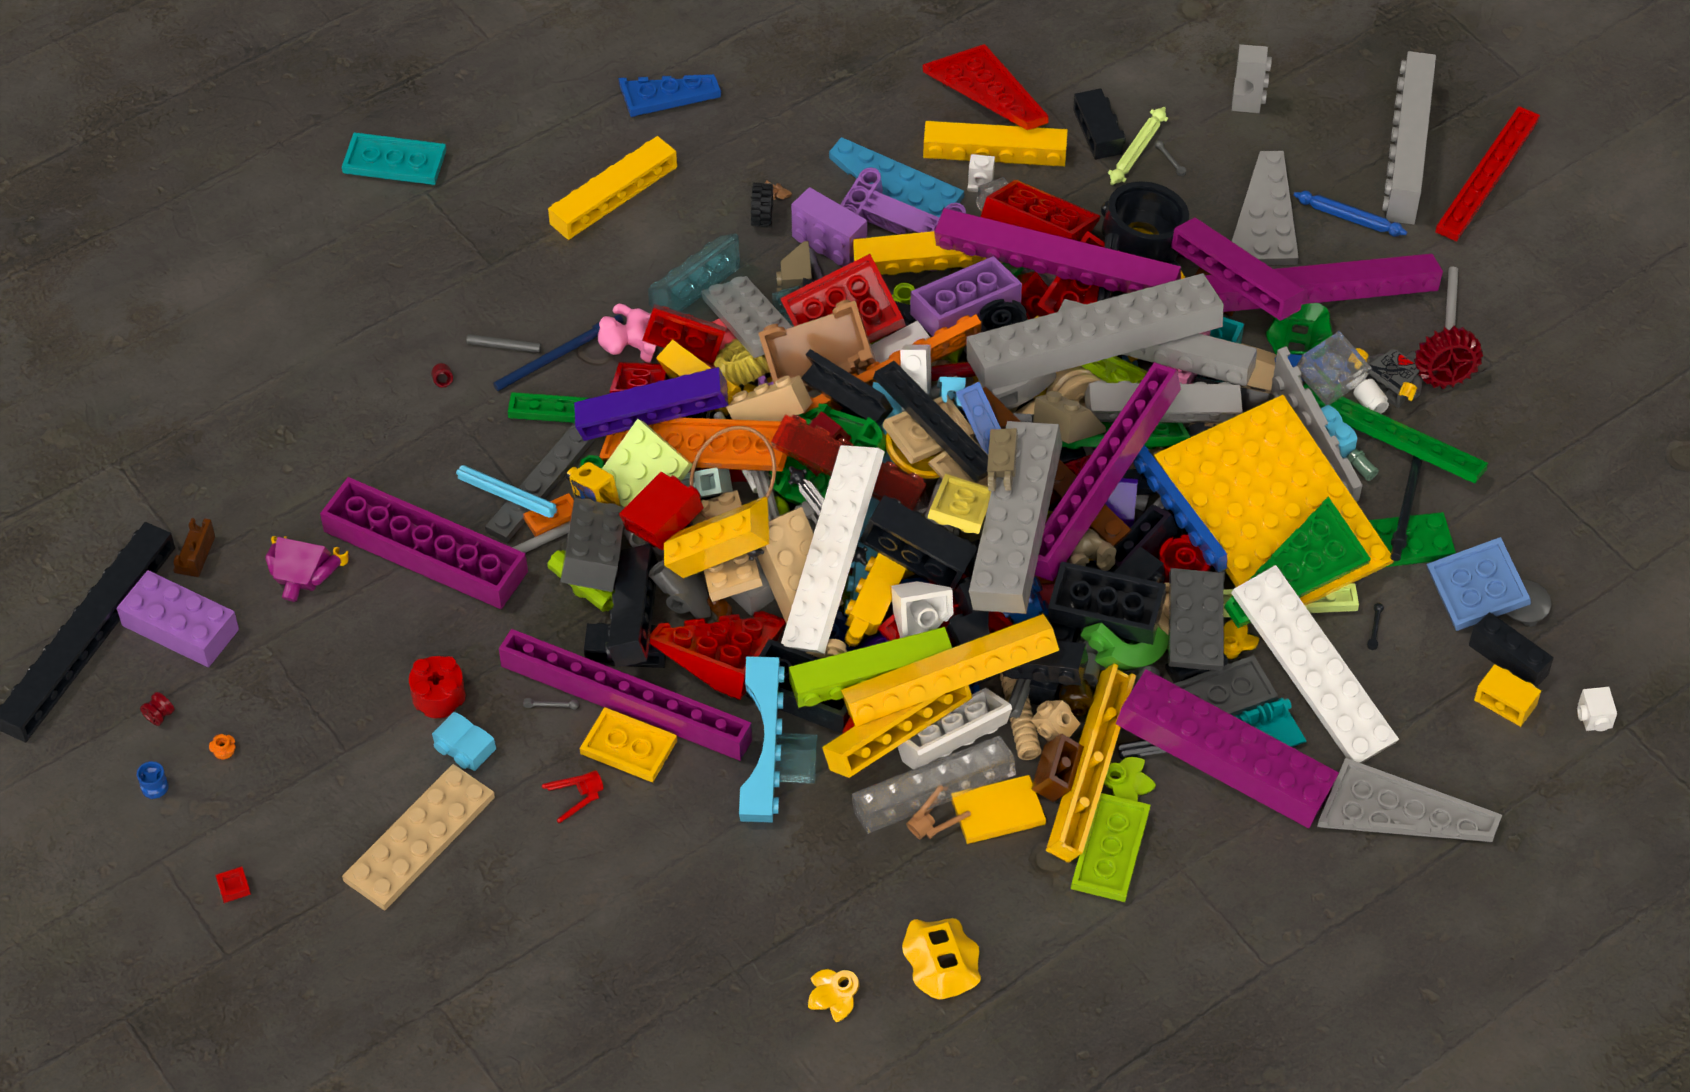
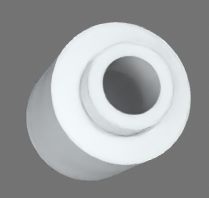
(1371, 396)

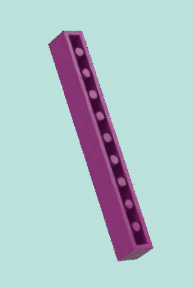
(1051, 253)
(1349, 280)
(1106, 468)
(626, 694)

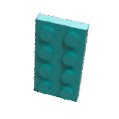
(394, 158)

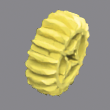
(739, 365)

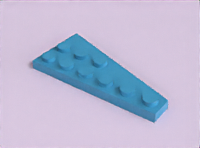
(897, 179)

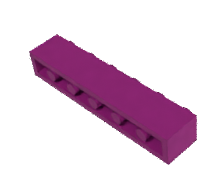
(1238, 269)

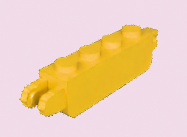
(873, 598)

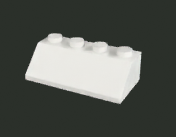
(959, 728)

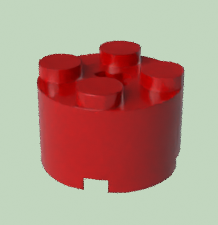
(1181, 554)
(437, 686)

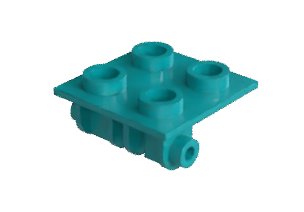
(1275, 721)

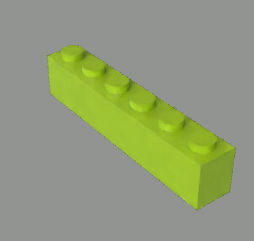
(826, 677)

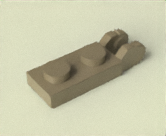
(1002, 457)

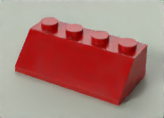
(1067, 289)

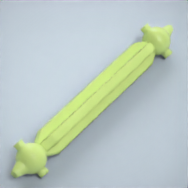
(1138, 145)

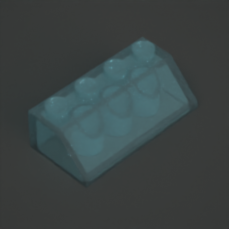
(699, 272)

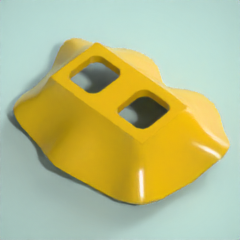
(923, 956)

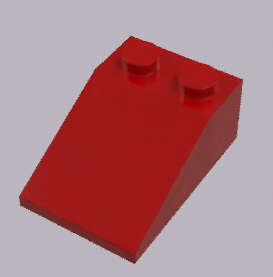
(636, 374)

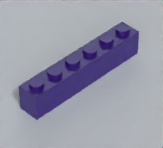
(651, 403)

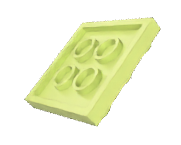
(641, 459)

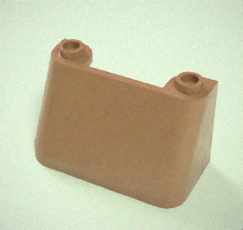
(835, 337)

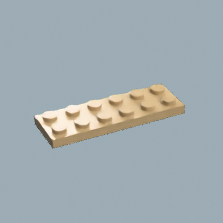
(735, 574)
(418, 837)

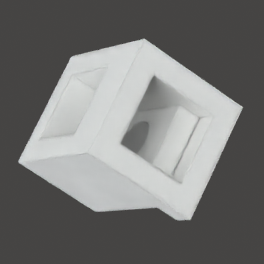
(980, 171)

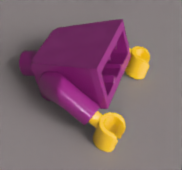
(301, 565)

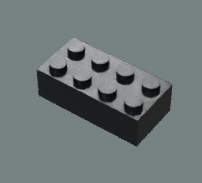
(917, 543)
(1094, 596)
(829, 713)

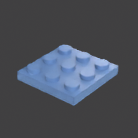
(1478, 583)

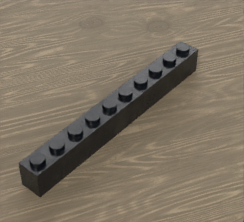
(82, 633)

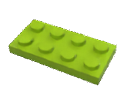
(1111, 848)

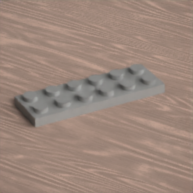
(743, 311)

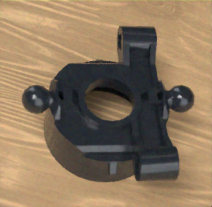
(1145, 207)

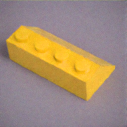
(718, 539)

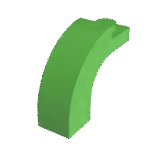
(1125, 655)

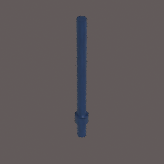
(550, 356)

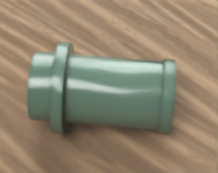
(1362, 464)

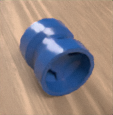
(152, 780)

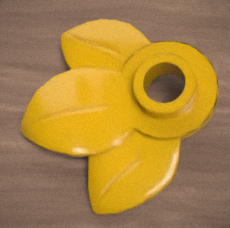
(1237, 640)
(830, 994)

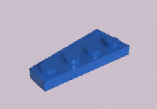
(656, 95)

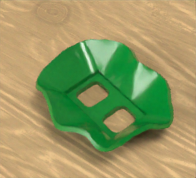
(1311, 315)

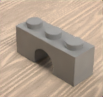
(1251, 78)

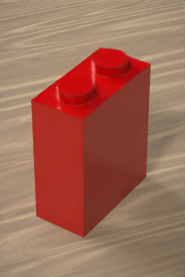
(661, 510)

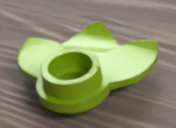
(1131, 779)

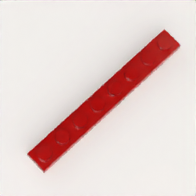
(1487, 174)

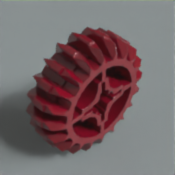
(1448, 357)

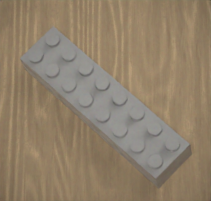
(1409, 138)
(1016, 523)

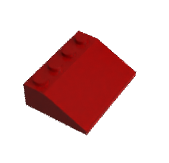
(1039, 211)
(854, 282)

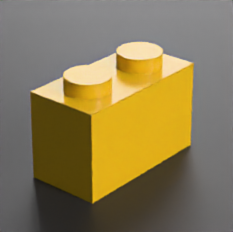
(1507, 695)

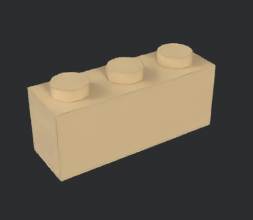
(772, 401)

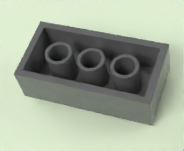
(593, 545)

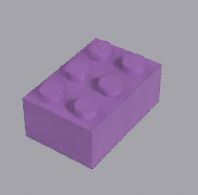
(827, 226)

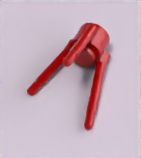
(586, 784)

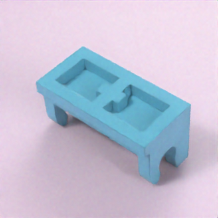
(949, 387)

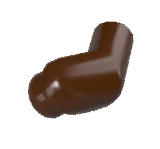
(720, 607)

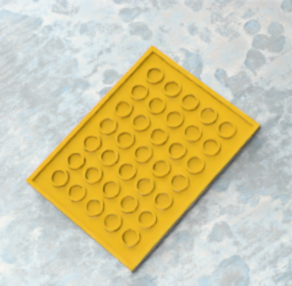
(1259, 483)

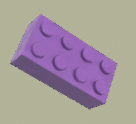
(963, 294)
(178, 618)

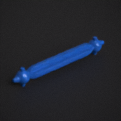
(1350, 213)

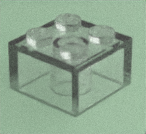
(1333, 368)

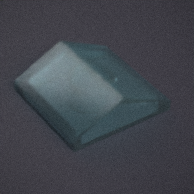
(797, 757)

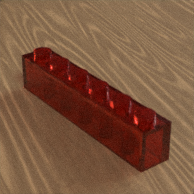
(820, 452)

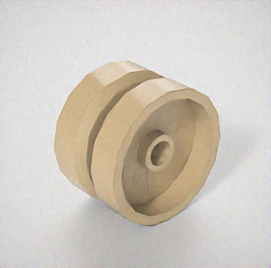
(1073, 383)

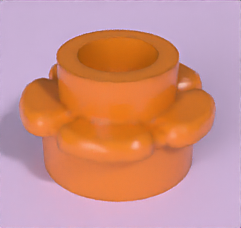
(225, 751)

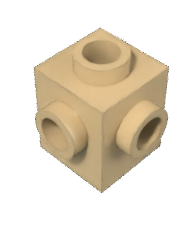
(1054, 719)

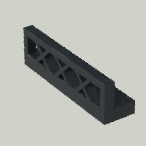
(846, 389)

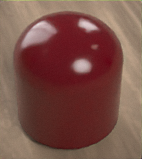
(439, 369)

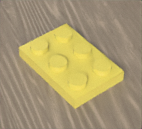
(960, 504)

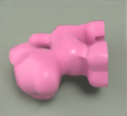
(615, 336)

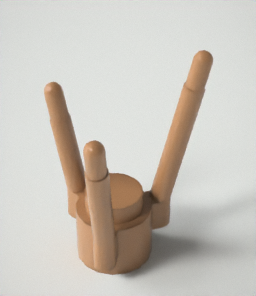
(922, 821)

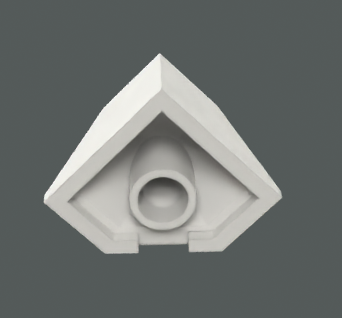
(920, 607)

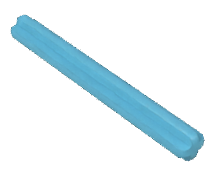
(506, 491)

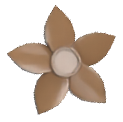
(780, 192)

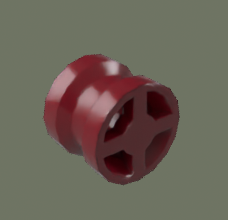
(157, 709)

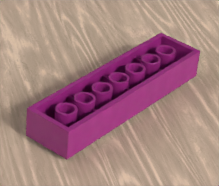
(424, 542)
(1227, 748)

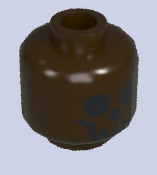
(1077, 697)

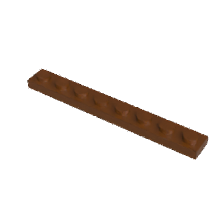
(1106, 523)

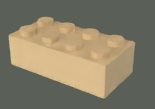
(786, 556)

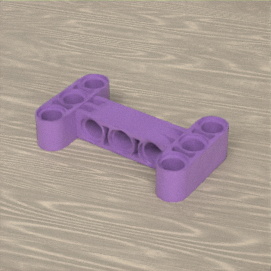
(887, 211)

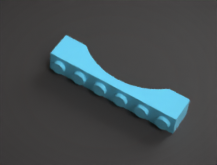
(757, 793)

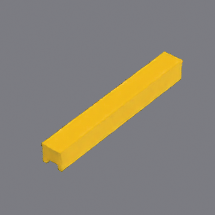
(1099, 740)

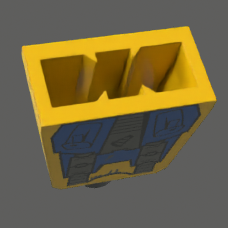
(593, 484)

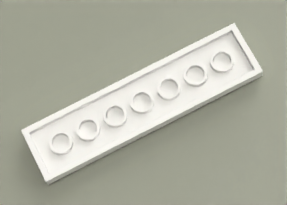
(832, 548)
(1314, 665)

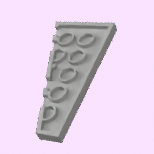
(1266, 216)
(1289, 383)
(1389, 804)

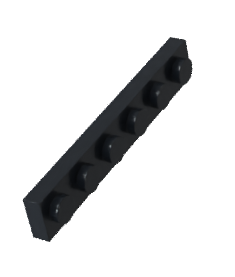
(933, 420)

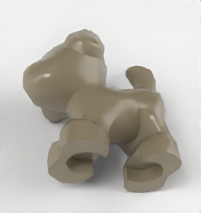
(1093, 548)

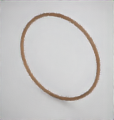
(730, 429)

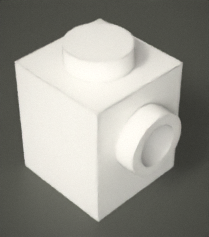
(1597, 709)

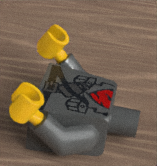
(1395, 375)

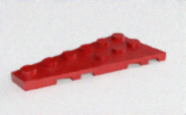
(988, 82)

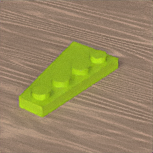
(1116, 370)

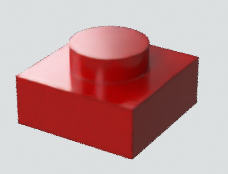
(233, 884)

